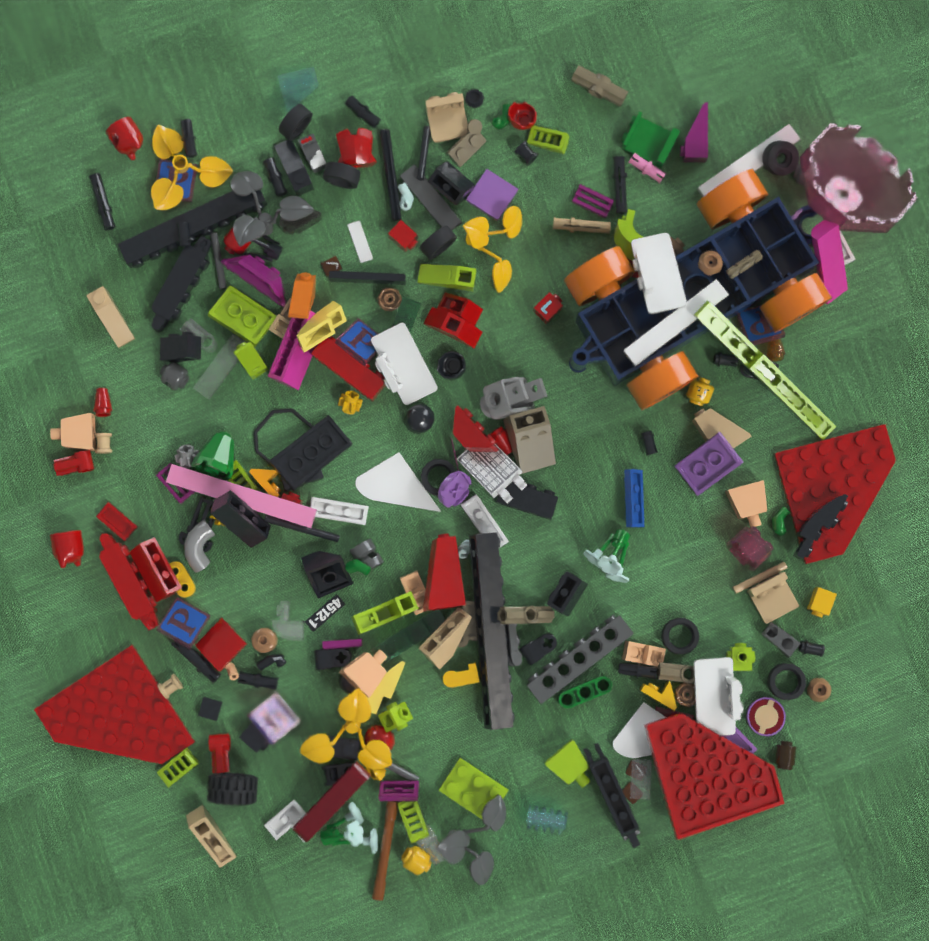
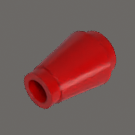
(102, 403)
(502, 439)

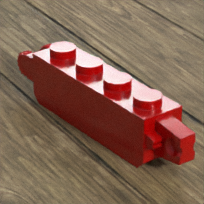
(127, 581)

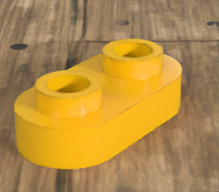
(184, 578)

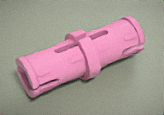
(647, 167)

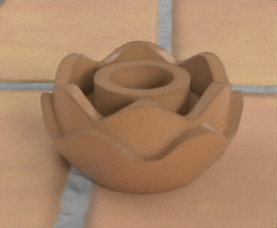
(710, 269)
(385, 295)
(813, 687)
(681, 690)

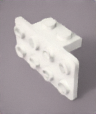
(658, 273)
(402, 364)
(717, 695)

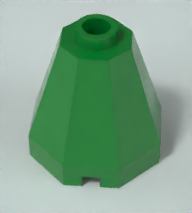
(216, 457)

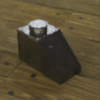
(300, 225)

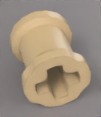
(103, 443)
(170, 686)

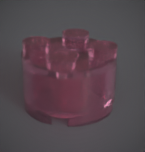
(750, 547)

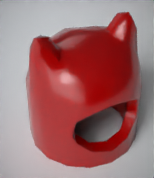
(125, 136)
(67, 547)

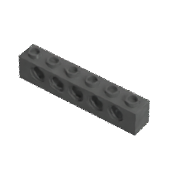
(621, 632)

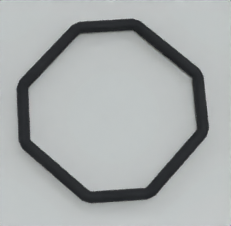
(266, 419)

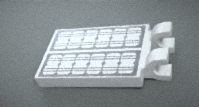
(493, 471)

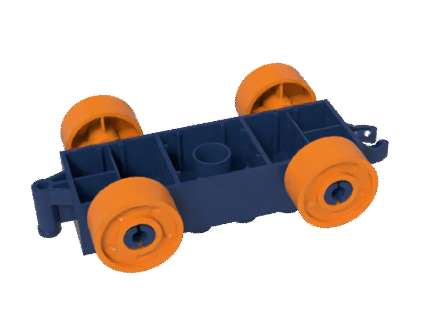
(622, 312)

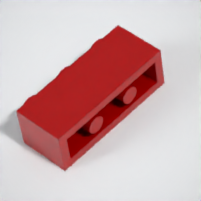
(155, 569)

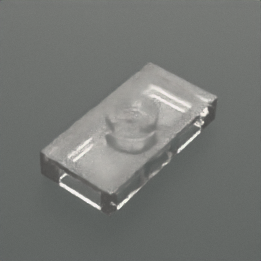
(640, 779)

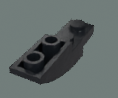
(823, 518)

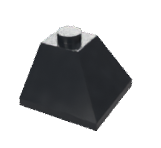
(326, 572)

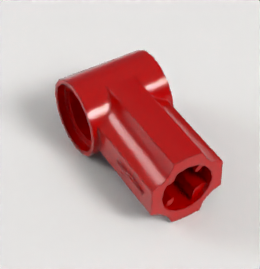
(79, 462)
(219, 747)

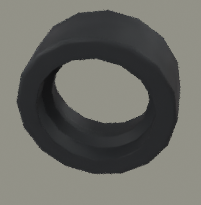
(295, 122)
(341, 175)
(438, 242)
(424, 475)
(694, 639)
(800, 676)

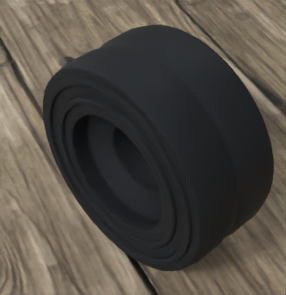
(770, 158)

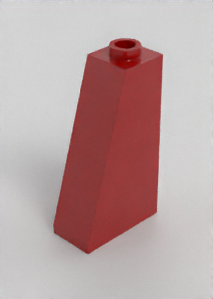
(444, 576)

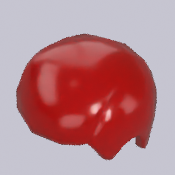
(522, 115)
(378, 732)

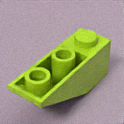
(447, 276)
(250, 359)

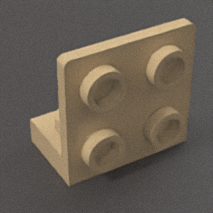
(773, 597)

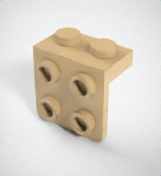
(446, 117)

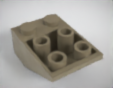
(531, 439)

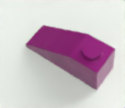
(696, 143)

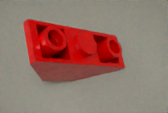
(453, 327)
(471, 433)

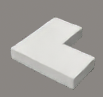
(285, 819)

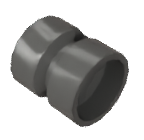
(366, 553)

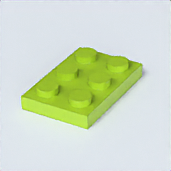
(242, 316)
(471, 787)

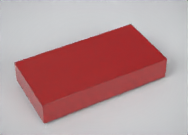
(116, 521)

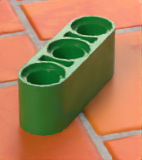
(594, 692)

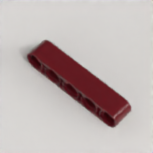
(331, 801)

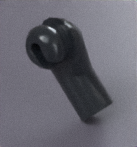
(270, 659)

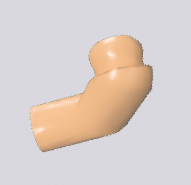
(232, 671)

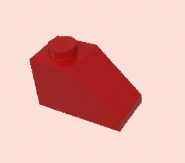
(460, 307)

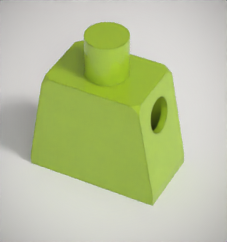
(569, 764)

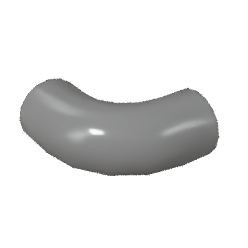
(194, 546)

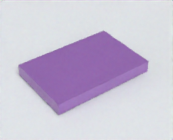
(708, 463)

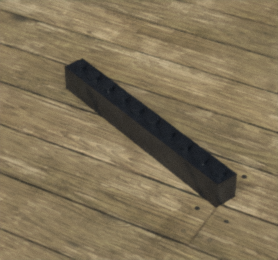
(490, 632)

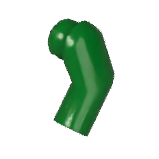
(501, 121)
(778, 521)
(356, 565)

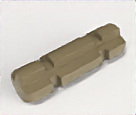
(744, 264)

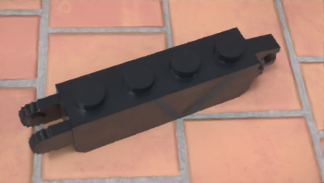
(180, 283)
(613, 796)

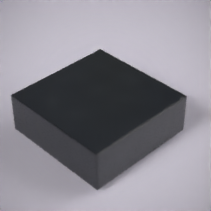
(210, 708)

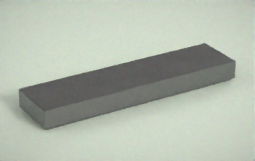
(430, 199)

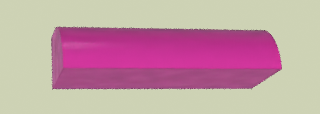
(829, 254)
(291, 362)

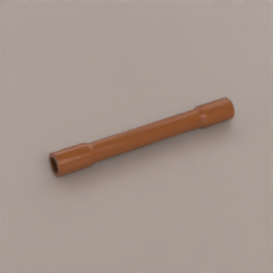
(380, 882)

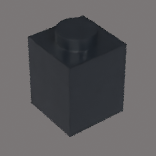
(254, 738)

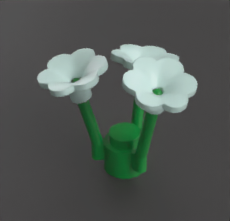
(609, 564)
(353, 833)

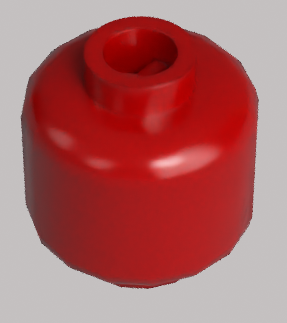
(232, 245)

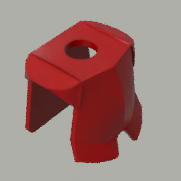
(357, 148)

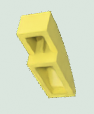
(321, 326)
(386, 687)

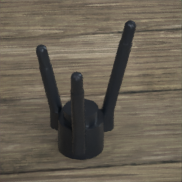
(272, 249)

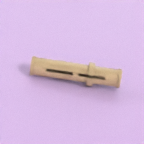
(581, 225)

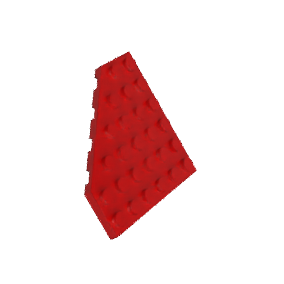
(830, 468)
(117, 713)
(708, 776)

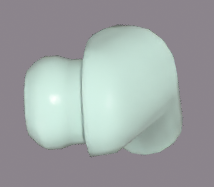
(406, 198)

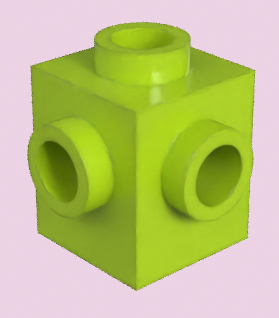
(748, 657)
(399, 716)

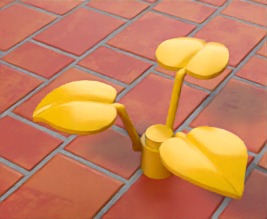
(168, 194)
(478, 237)
(355, 710)

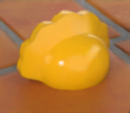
(377, 774)

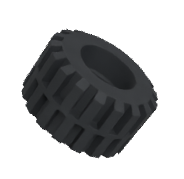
(232, 789)

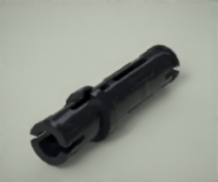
(621, 207)
(108, 221)
(201, 664)

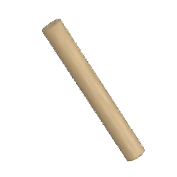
(760, 577)

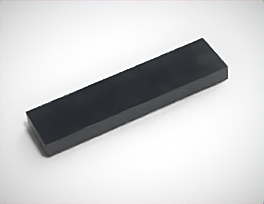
(367, 277)

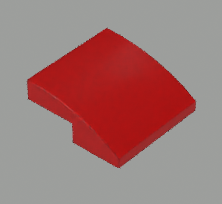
(221, 644)

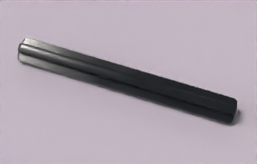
(390, 175)

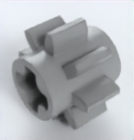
(185, 455)

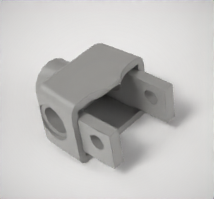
(501, 399)

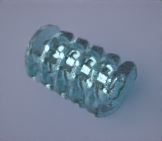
(546, 820)

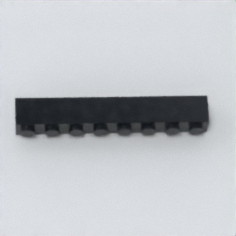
(201, 221)

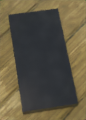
(310, 453)

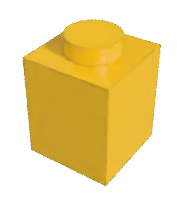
(821, 602)

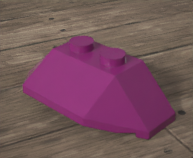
(258, 276)

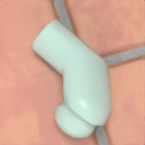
(464, 549)

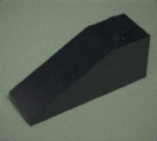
(294, 167)

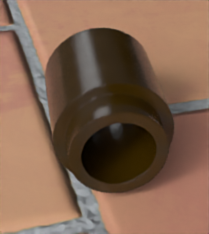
(785, 755)

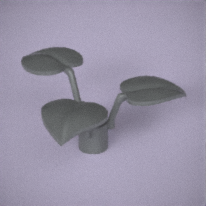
(250, 229)
(456, 842)

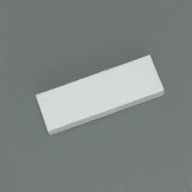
(340, 511)
(482, 518)

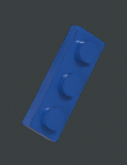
(634, 498)

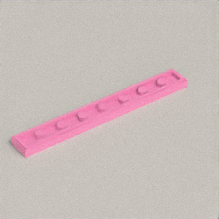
(254, 499)

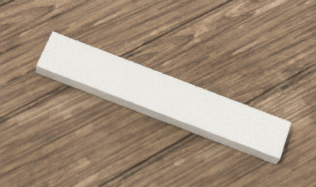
(751, 160)
(673, 323)

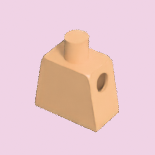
(76, 432)
(749, 501)
(365, 672)

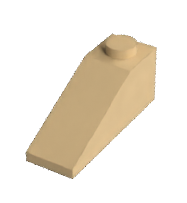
(110, 316)
(446, 638)
(210, 836)

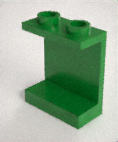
(649, 140)

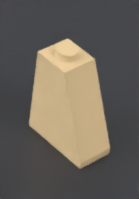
(711, 422)

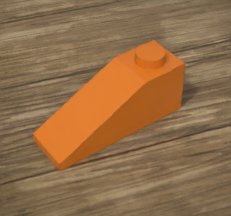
(302, 295)

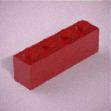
(349, 369)

